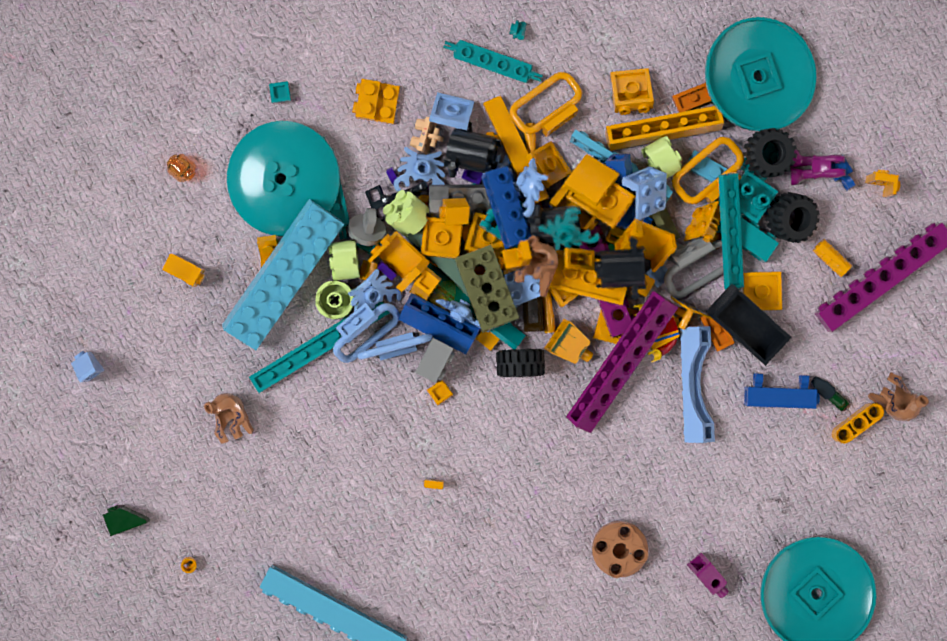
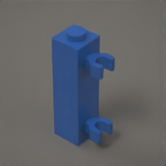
(622, 164)
(781, 397)

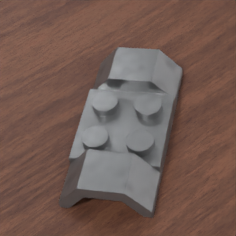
(474, 194)

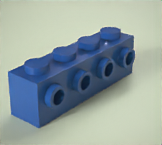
(506, 206)
(437, 322)

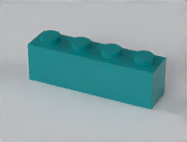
(754, 240)

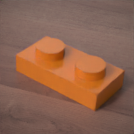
(691, 98)
(719, 336)

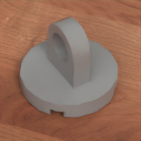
(366, 228)

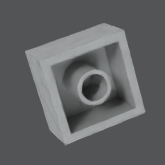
(434, 361)

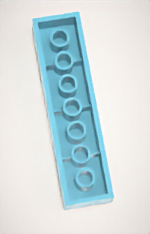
(282, 274)

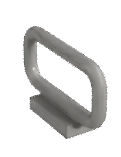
(685, 257)

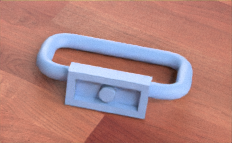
(358, 323)
(395, 346)

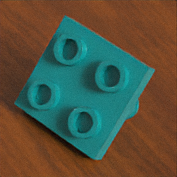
(754, 196)

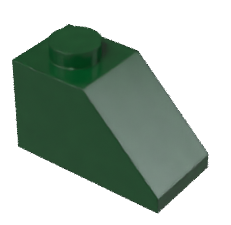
(123, 519)

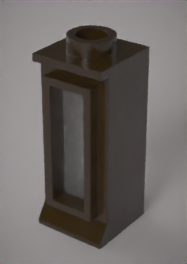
(533, 315)

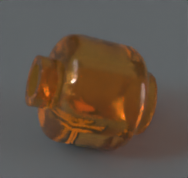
(181, 167)

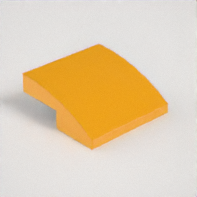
(591, 179)

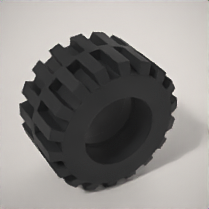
(784, 147)
(805, 219)
(520, 363)

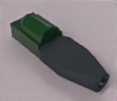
(829, 393)

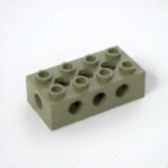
(493, 276)

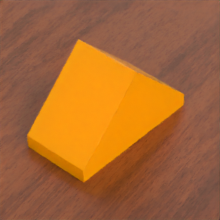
(578, 259)

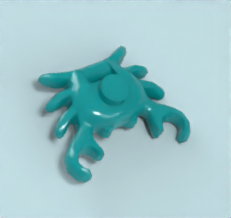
(565, 231)

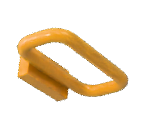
(556, 118)
(711, 192)

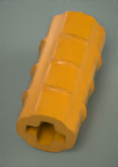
(832, 257)

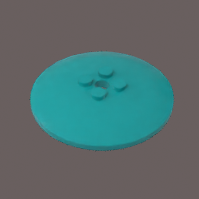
(780, 58)
(276, 149)
(845, 587)

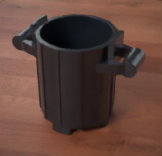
(471, 151)
(541, 216)
(622, 268)

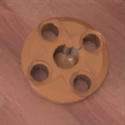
(619, 549)

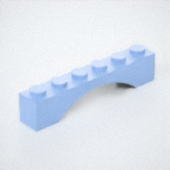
(697, 422)

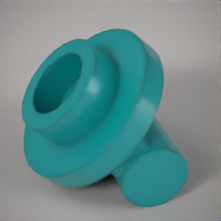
(518, 30)

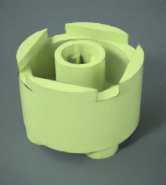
(662, 156)
(406, 213)
(344, 260)
(323, 300)

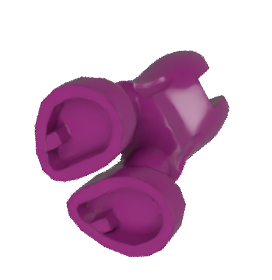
(819, 167)

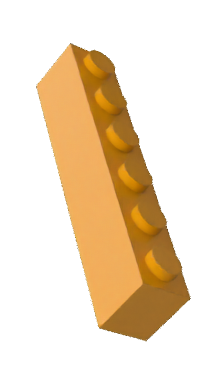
(672, 125)

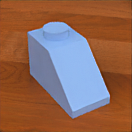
(86, 366)

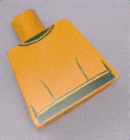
(569, 343)

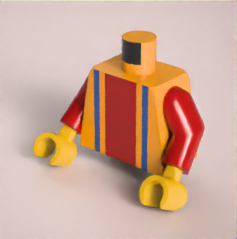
(666, 339)

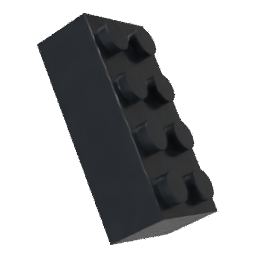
(748, 324)

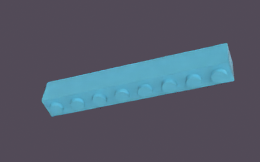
(326, 608)

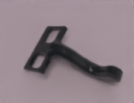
(387, 199)

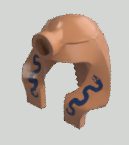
(542, 265)
(901, 404)
(228, 407)

